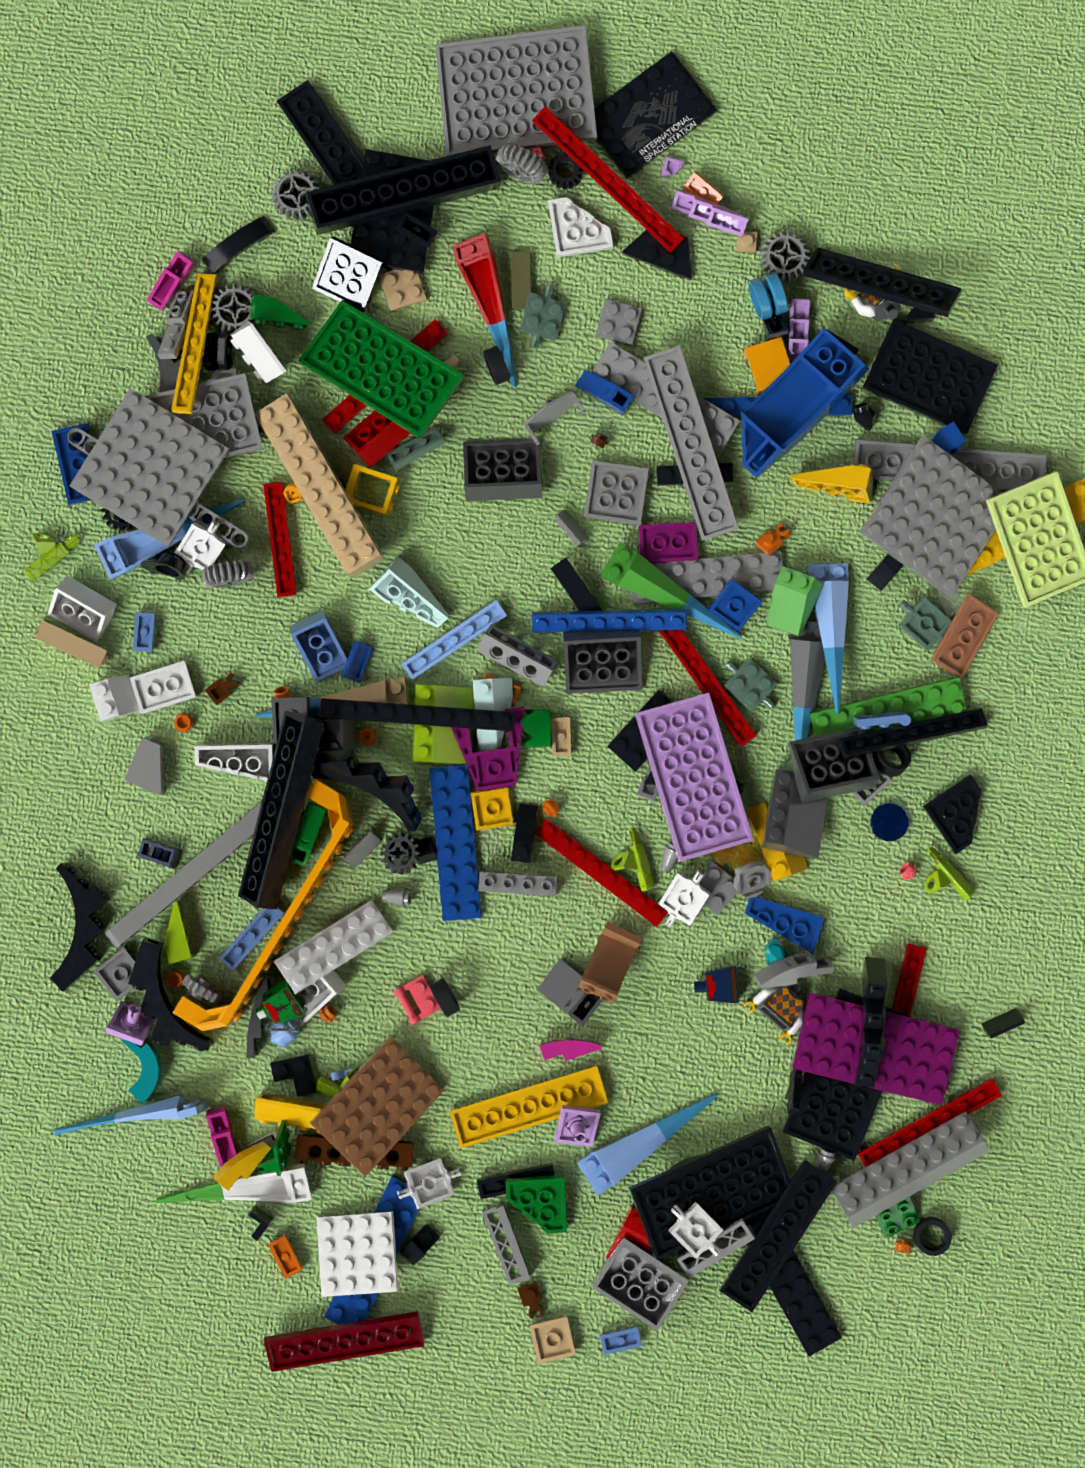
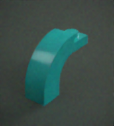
(150, 1072)

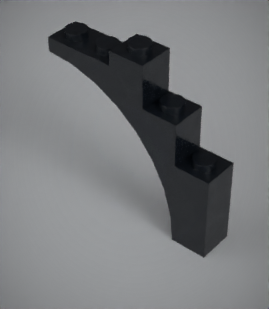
(370, 777)
(87, 928)
(147, 976)
(873, 1021)

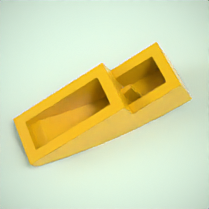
(241, 1165)

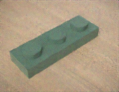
(415, 448)

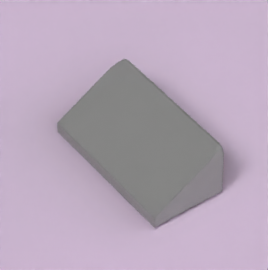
(571, 528)
(362, 849)

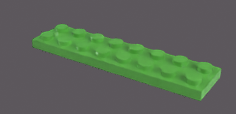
(918, 702)

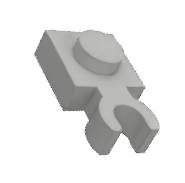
(645, 791)

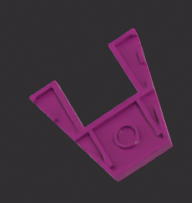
(495, 766)

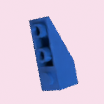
(605, 392)
(949, 438)

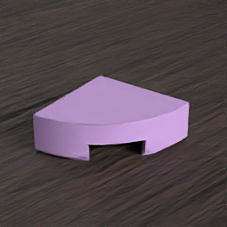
(671, 166)

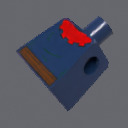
(719, 985)

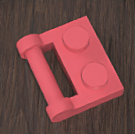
(423, 997)

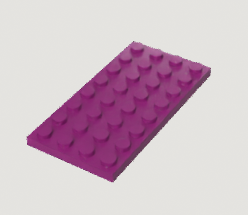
(914, 1055)

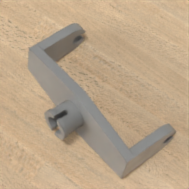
(551, 412)

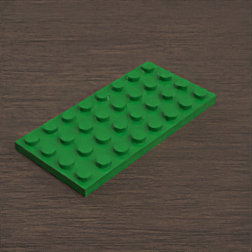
(381, 369)

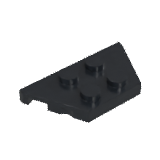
(651, 252)

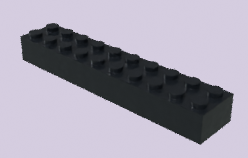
(403, 190)
(281, 810)

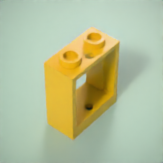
(353, 482)

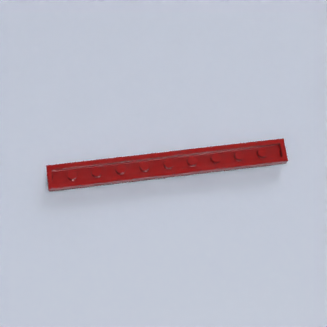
(607, 179)

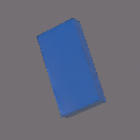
(357, 661)

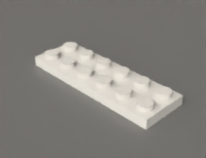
(333, 947)

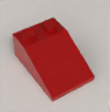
(631, 1230)

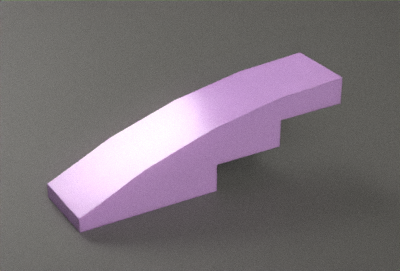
(709, 212)
(798, 327)

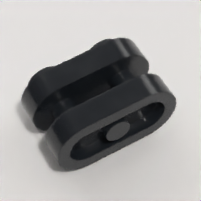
(218, 351)

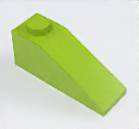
(177, 940)

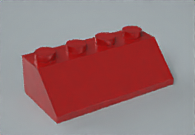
(375, 438)

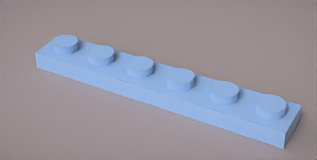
(454, 640)

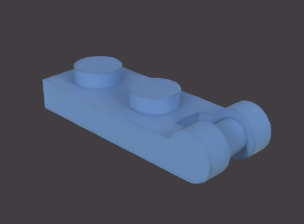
(881, 719)

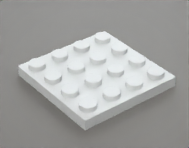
(357, 1254)

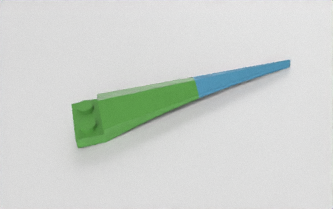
(641, 577)

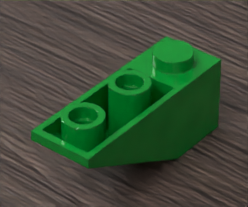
(271, 310)
(307, 833)

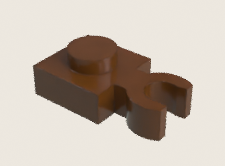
(220, 690)
(530, 1297)

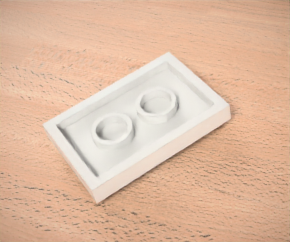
(163, 687)

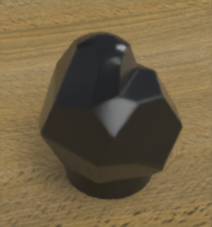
(864, 415)

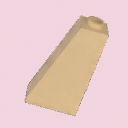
(71, 644)

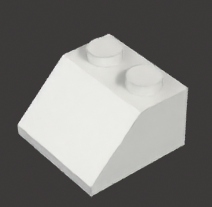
(114, 698)

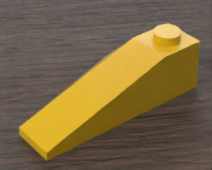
(851, 481)
(779, 863)

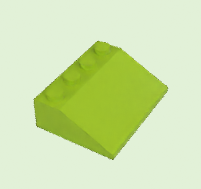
(439, 743)

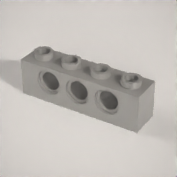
(517, 655)
(517, 883)

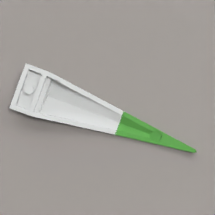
(287, 1188)

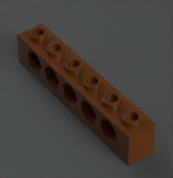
(305, 1155)

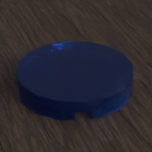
(889, 822)

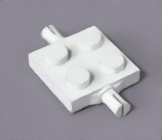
(200, 546)
(684, 898)
(429, 1183)
(695, 1230)

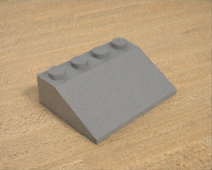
(639, 1283)

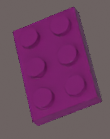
(668, 542)

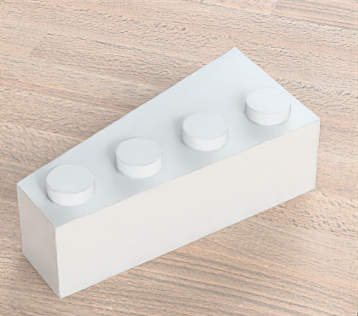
(237, 758)

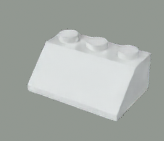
(257, 352)
(81, 608)

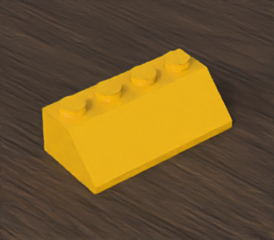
(294, 1111)

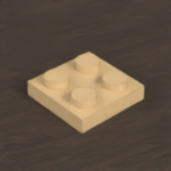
(402, 289)
(552, 1339)

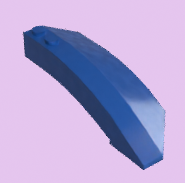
(797, 401)

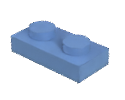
(144, 632)
(620, 1340)

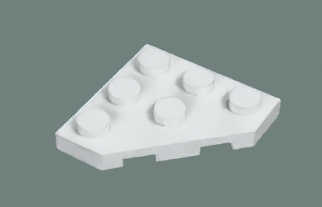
(576, 229)

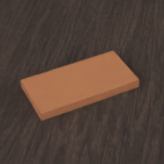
(964, 636)

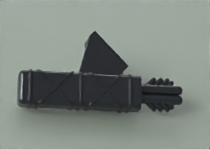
(794, 1092)

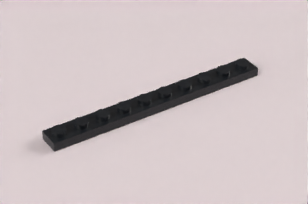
(416, 714)

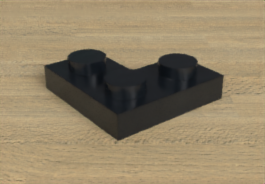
(297, 1068)

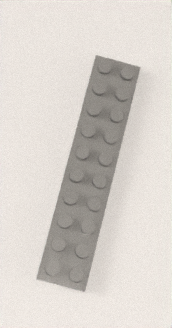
(691, 443)
(997, 468)

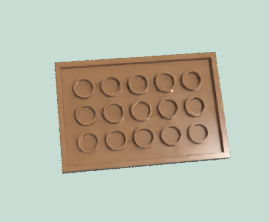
(377, 1106)

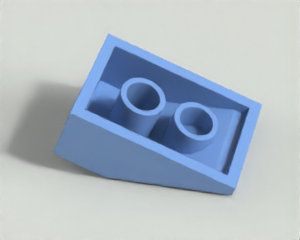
(319, 645)

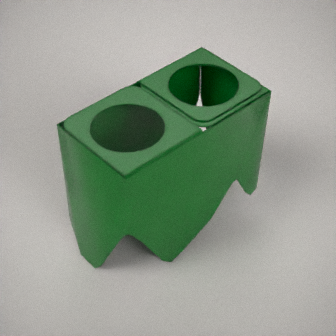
(538, 727)

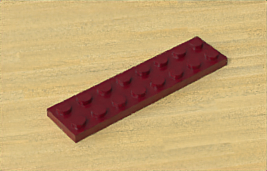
(344, 1341)

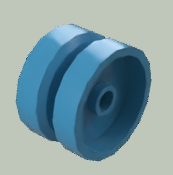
(767, 296)

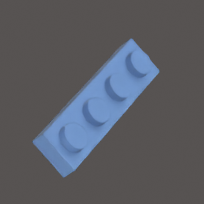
(250, 937)

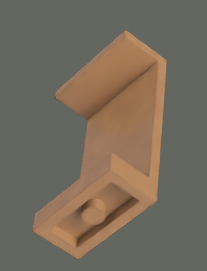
(609, 962)

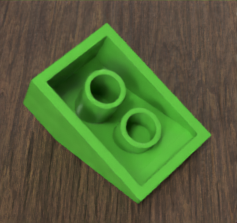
(793, 600)

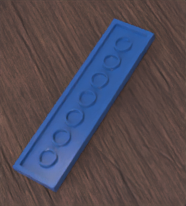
(455, 843)
(357, 1307)

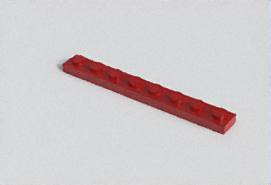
(351, 407)
(708, 684)
(601, 872)
(968, 1101)

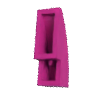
(171, 280)
(568, 1047)
(221, 1134)

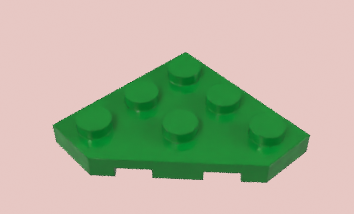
(540, 1200)

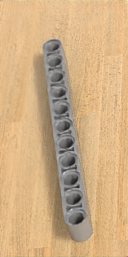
(201, 511)
(184, 879)

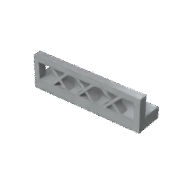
(513, 1244)
(727, 1246)

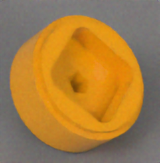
(291, 493)

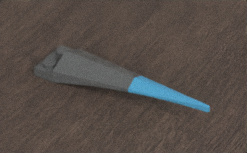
(806, 670)

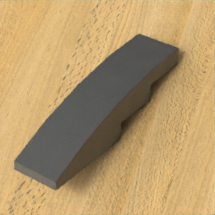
(255, 1027)

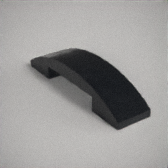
(237, 243)

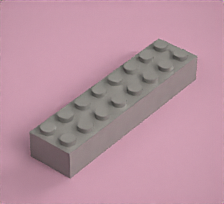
(909, 1169)

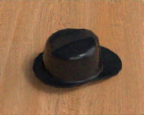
(166, 564)

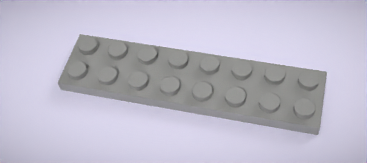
(632, 376)
(710, 575)

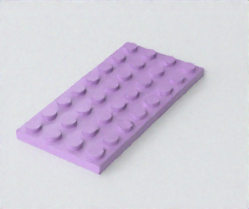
(694, 777)

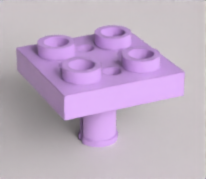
(131, 1020)
(575, 1131)

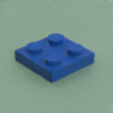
(735, 604)

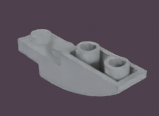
(178, 321)
(789, 969)

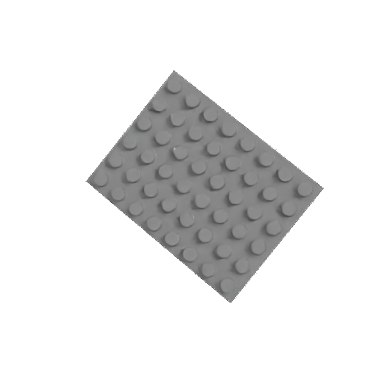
(502, 82)

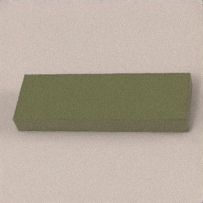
(520, 278)

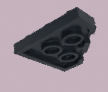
(956, 813)

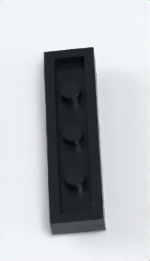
(671, 474)
(496, 1184)

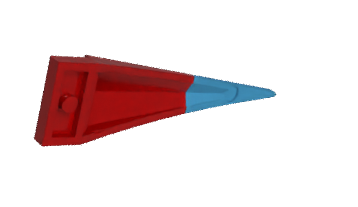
(480, 272)

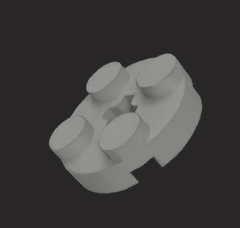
(746, 873)

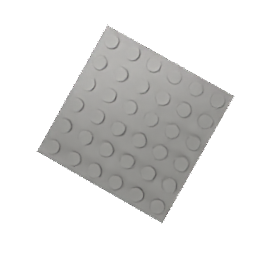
(149, 467)
(933, 517)

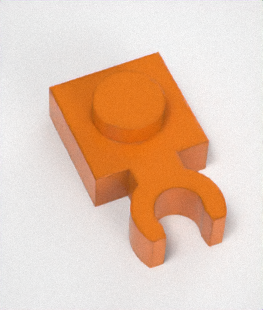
(771, 540)

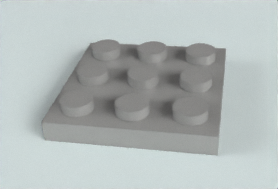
(616, 493)

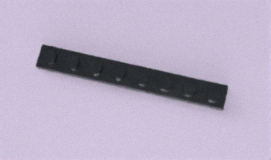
(912, 733)

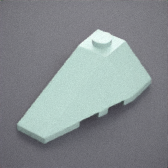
(405, 588)
(495, 696)

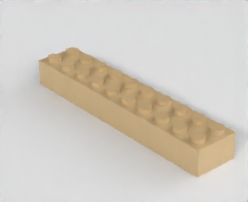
(319, 486)

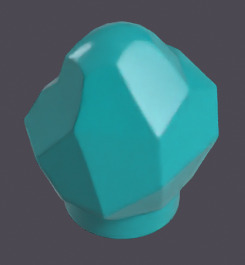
(774, 951)

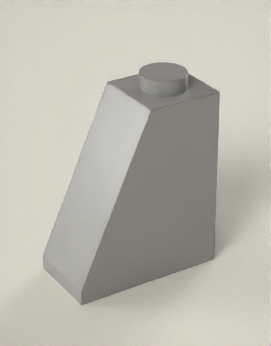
(148, 766)

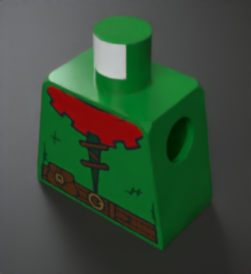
(281, 1004)

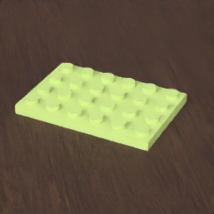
(1039, 538)

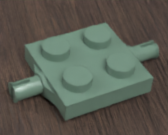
(542, 316)
(924, 622)
(750, 685)

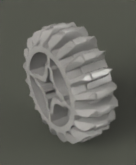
(521, 163)
(289, 195)
(777, 255)
(228, 309)
(227, 574)

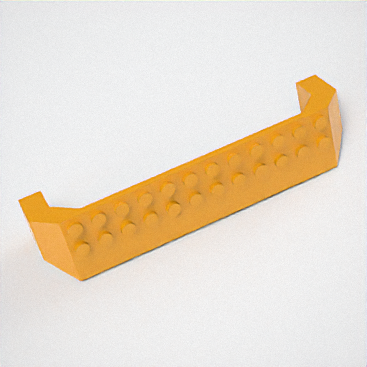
(341, 822)

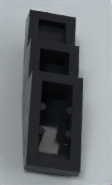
(574, 586)

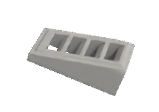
(876, 790)

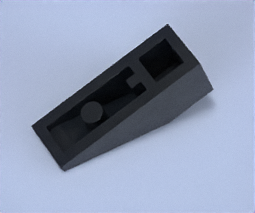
(524, 833)

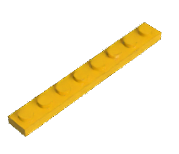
(194, 343)

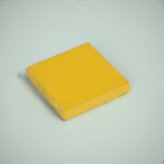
(492, 808)

